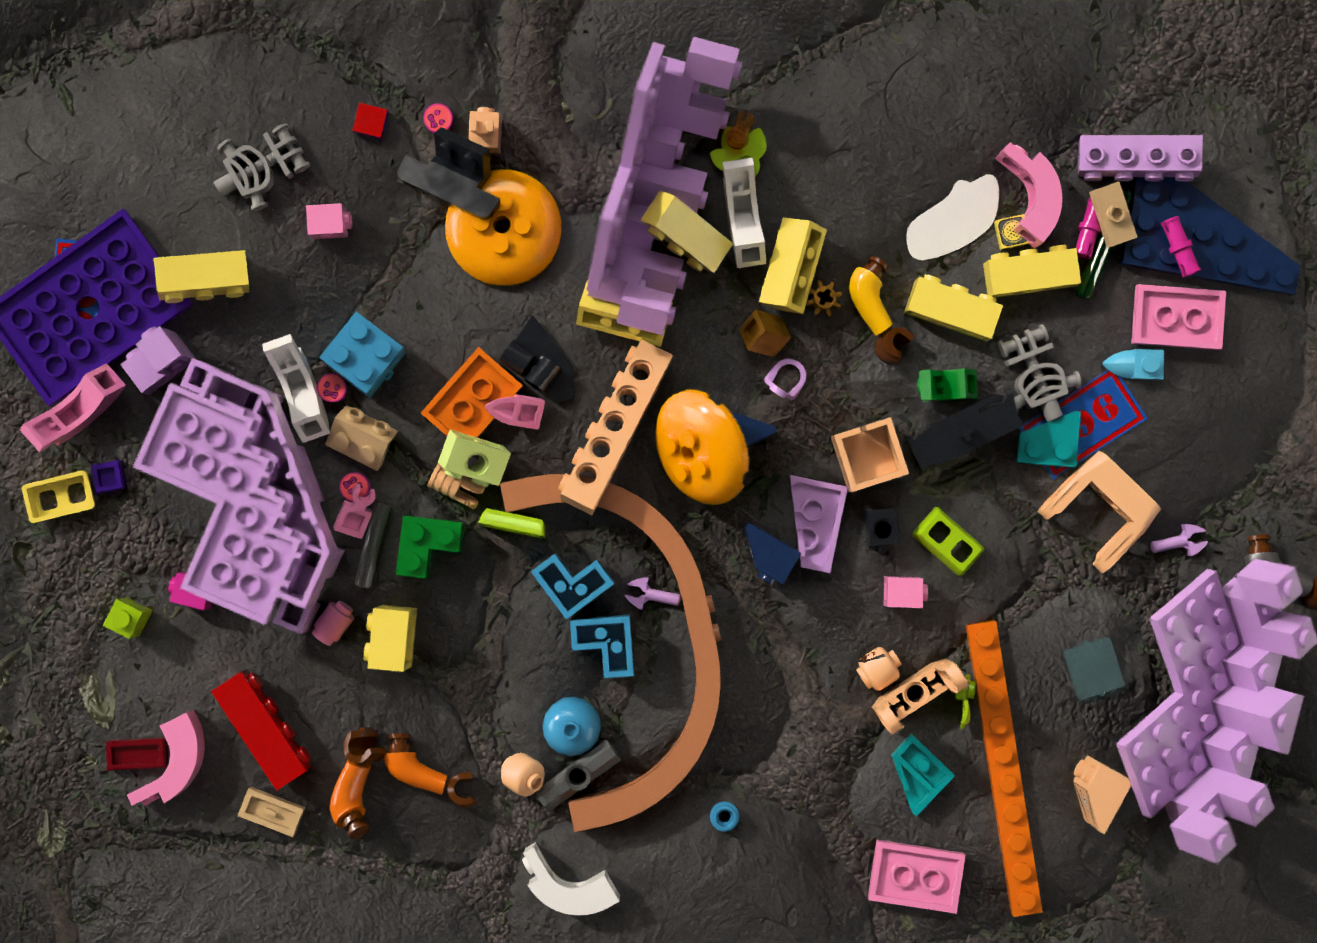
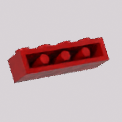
(262, 728)

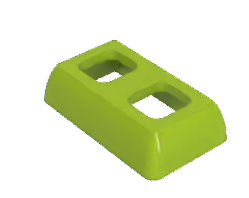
(513, 523)
(943, 550)

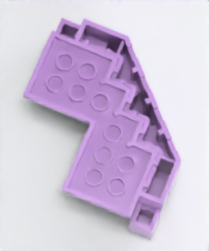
(662, 108)
(268, 517)
(1205, 736)

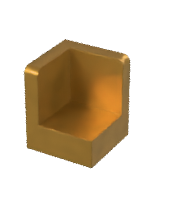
(764, 333)

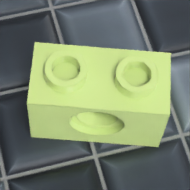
(458, 450)

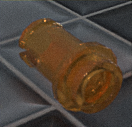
(738, 135)

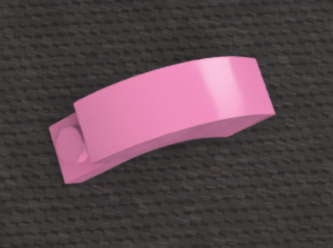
(1042, 189)
(77, 411)
(186, 757)

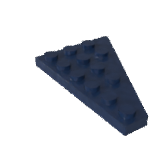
(1221, 243)

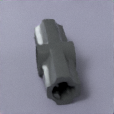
(593, 763)

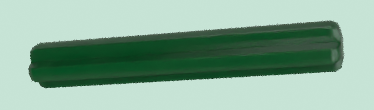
(1097, 263)

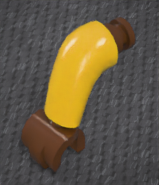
(865, 294)

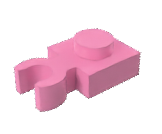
(354, 516)

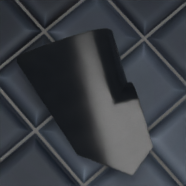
(540, 363)

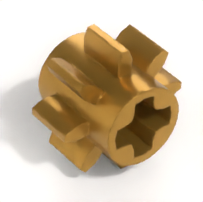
(832, 298)

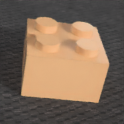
(869, 456)

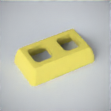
(60, 487)

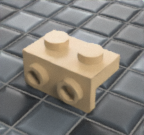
(361, 437)

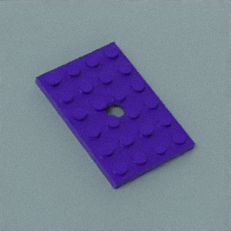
(42, 315)

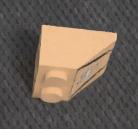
(1099, 792)

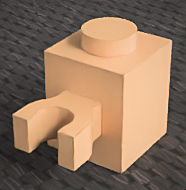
(486, 128)

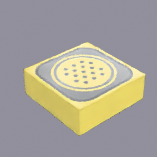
(1006, 235)

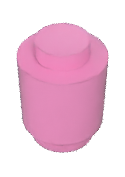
(333, 622)

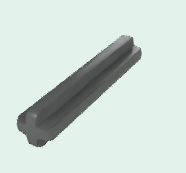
(372, 545)

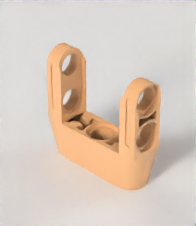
(1119, 492)
(952, 680)

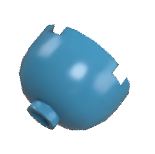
(571, 726)

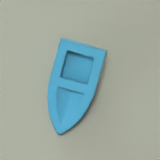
(1137, 364)

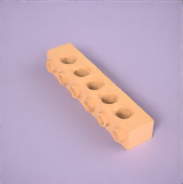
(655, 364)

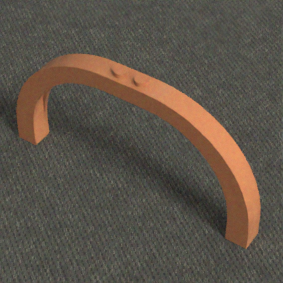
(637, 795)

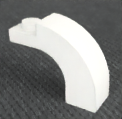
(743, 213)
(299, 386)
(565, 896)

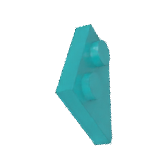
(1051, 443)
(919, 773)

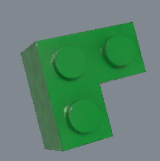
(419, 539)

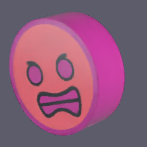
(438, 116)
(332, 388)
(350, 480)

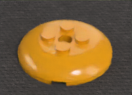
(524, 248)
(701, 447)

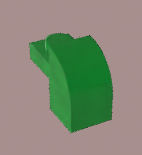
(947, 385)

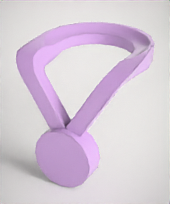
(772, 373)

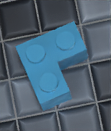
(570, 591)
(611, 635)

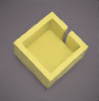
(391, 638)

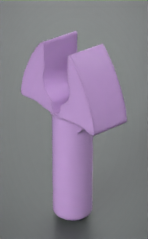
(1180, 541)
(651, 594)

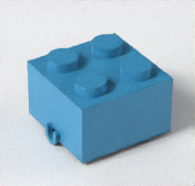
(363, 354)

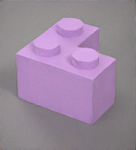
(157, 359)

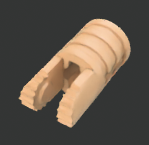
(451, 487)

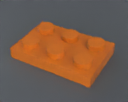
(464, 397)

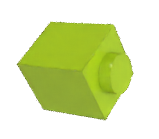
(127, 618)

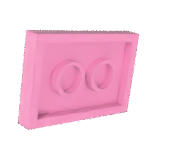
(1178, 317)
(916, 876)

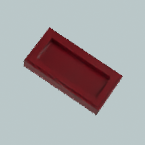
(136, 753)

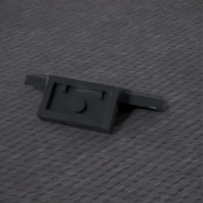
(454, 174)

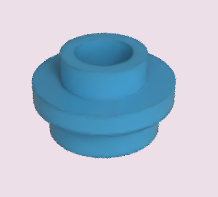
(726, 825)

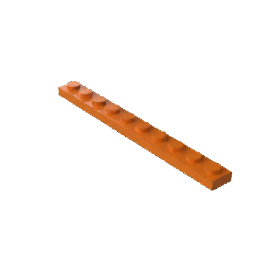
(1004, 768)

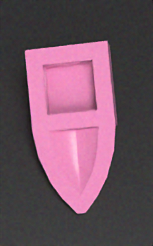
(517, 410)

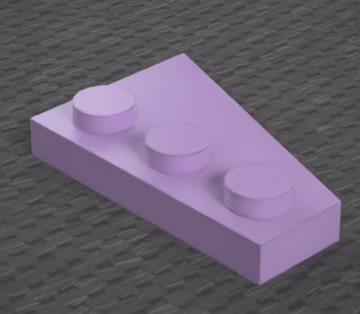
(817, 520)

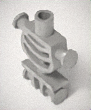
(235, 179)
(1047, 401)

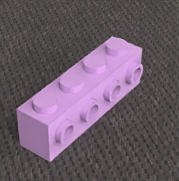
(1140, 157)

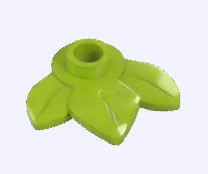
(754, 149)
(964, 695)

